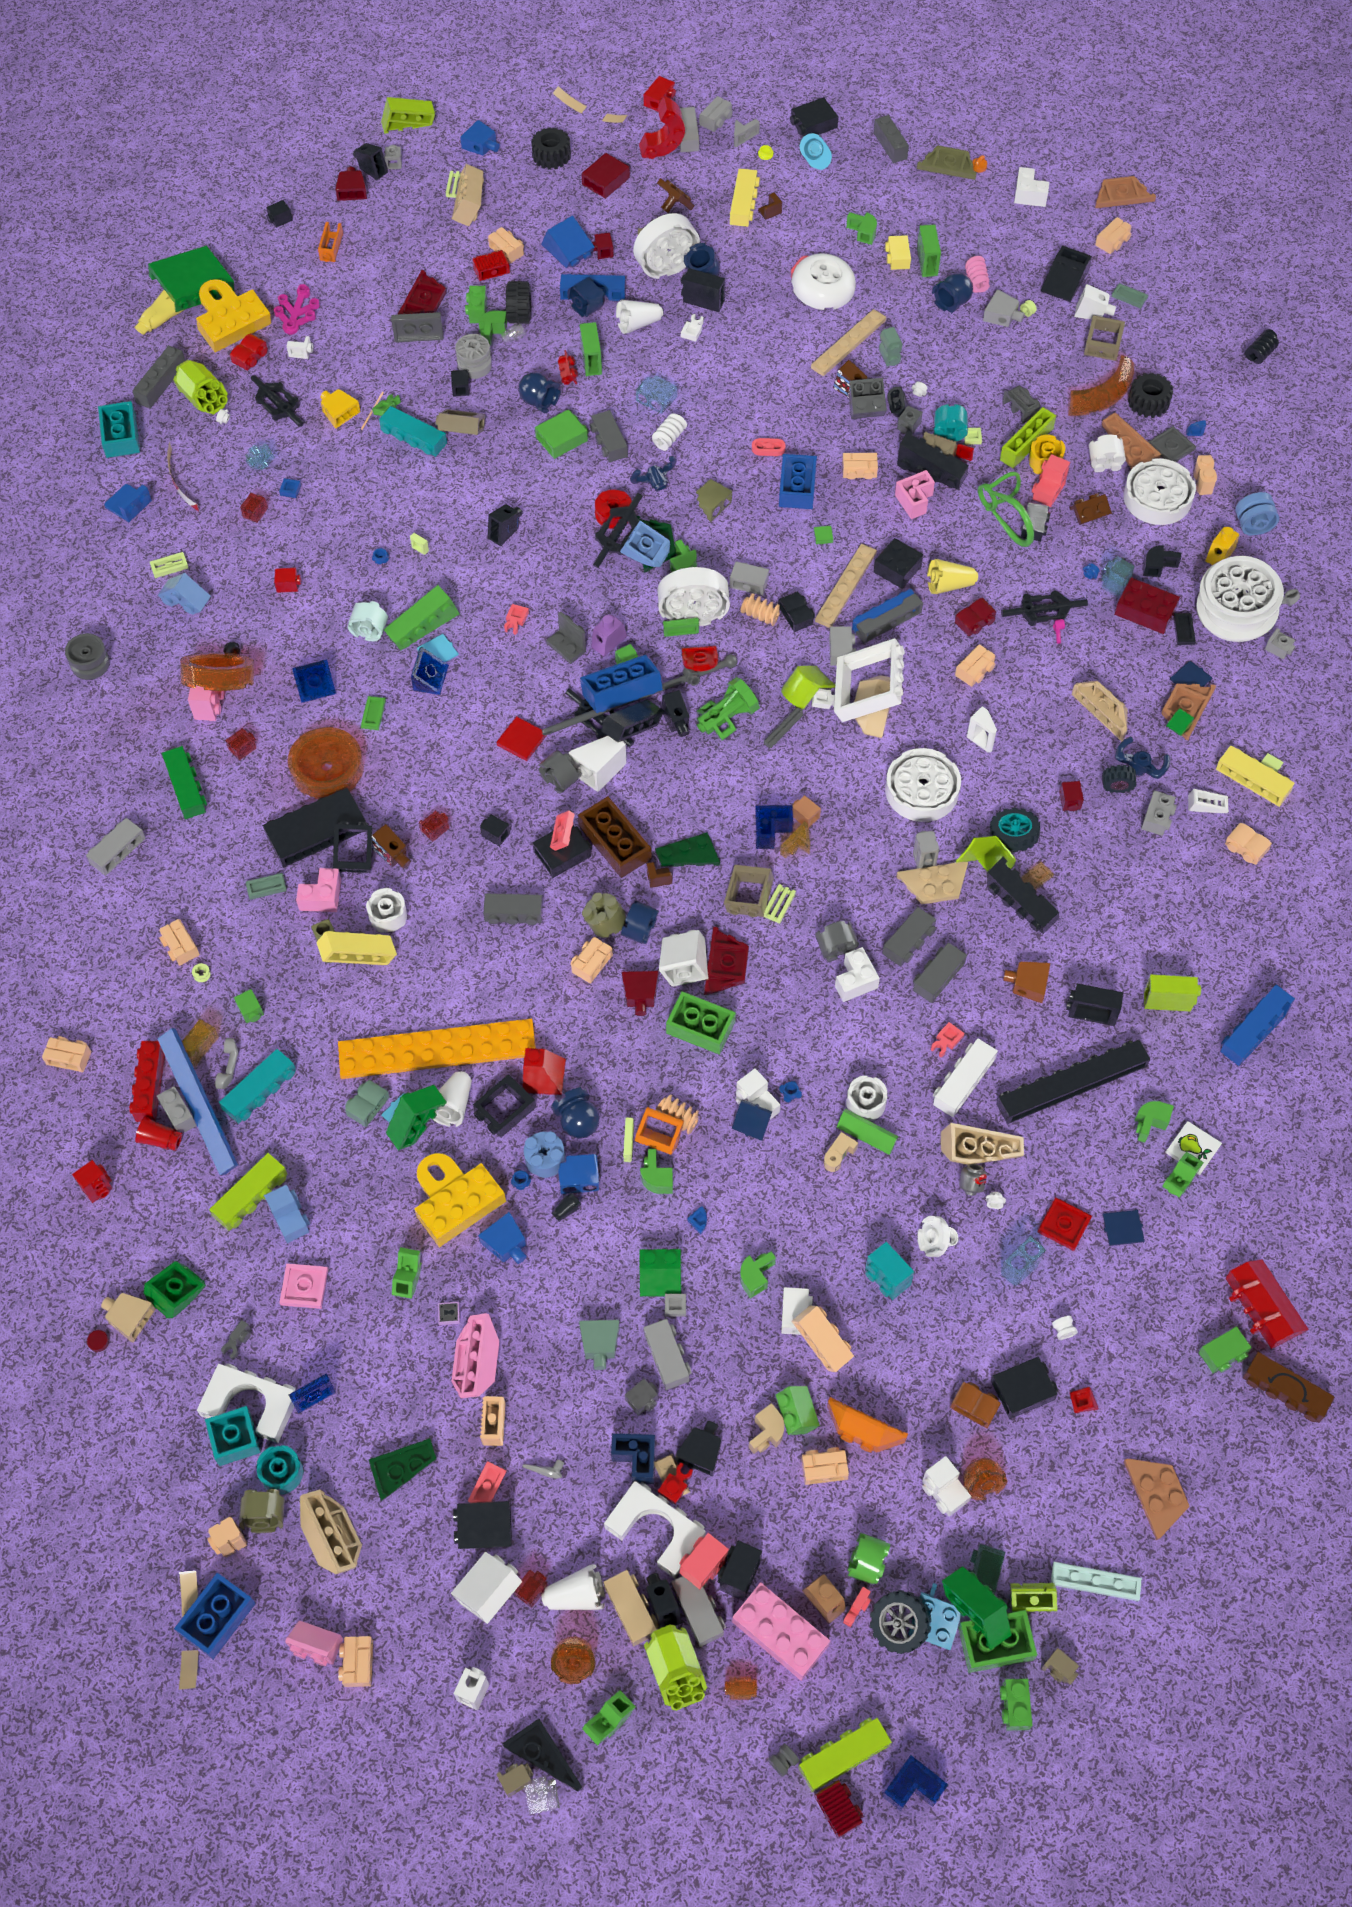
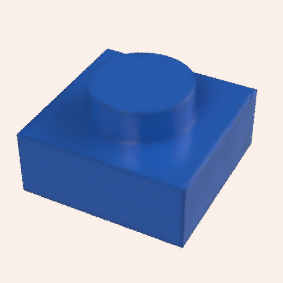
(290, 488)

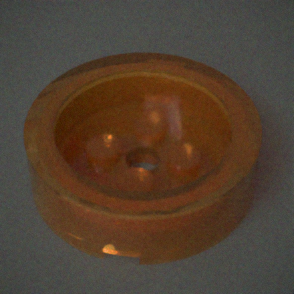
(217, 671)
(324, 747)

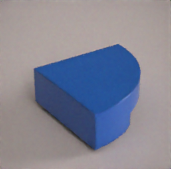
(1196, 428)
(698, 1220)

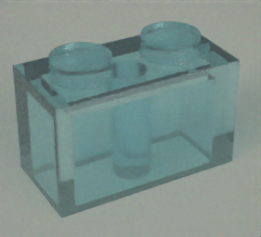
(1117, 576)

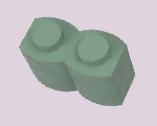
(890, 346)
(366, 1103)

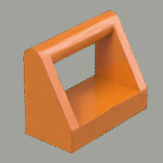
(657, 1140)

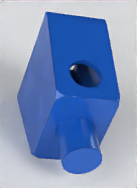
(479, 139)
(504, 1239)

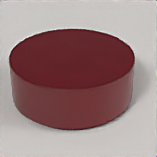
(97, 1341)

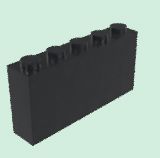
(312, 827)

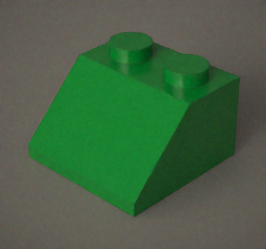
(659, 1272)

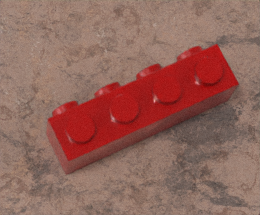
(148, 1081)

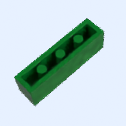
(183, 782)

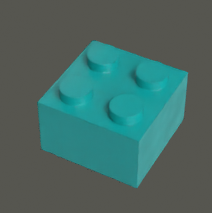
(888, 1271)
(232, 1436)

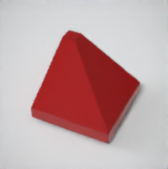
(964, 452)
(1083, 1400)

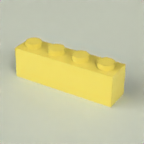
(743, 197)
(1255, 775)
(356, 948)

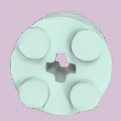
(367, 621)

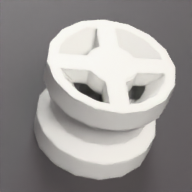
(1064, 1327)

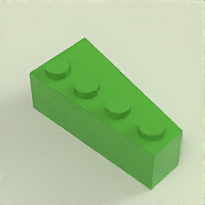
(422, 618)

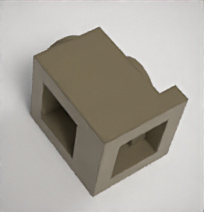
(1061, 1667)
(515, 1778)

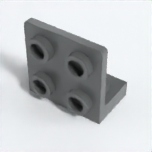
(568, 640)

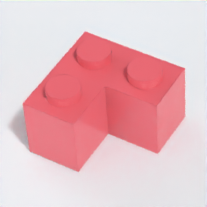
(1051, 480)
(703, 1561)

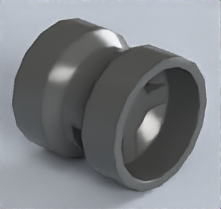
(783, 1760)

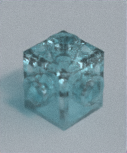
(259, 456)

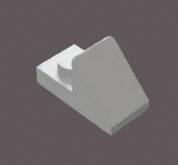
(745, 132)

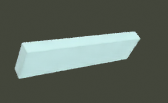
(1096, 1581)

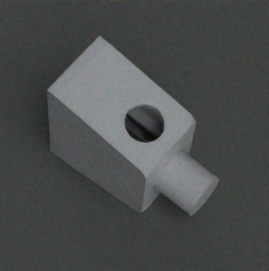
(1003, 310)

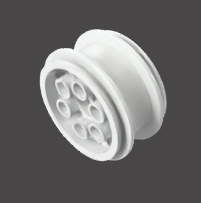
(1237, 617)

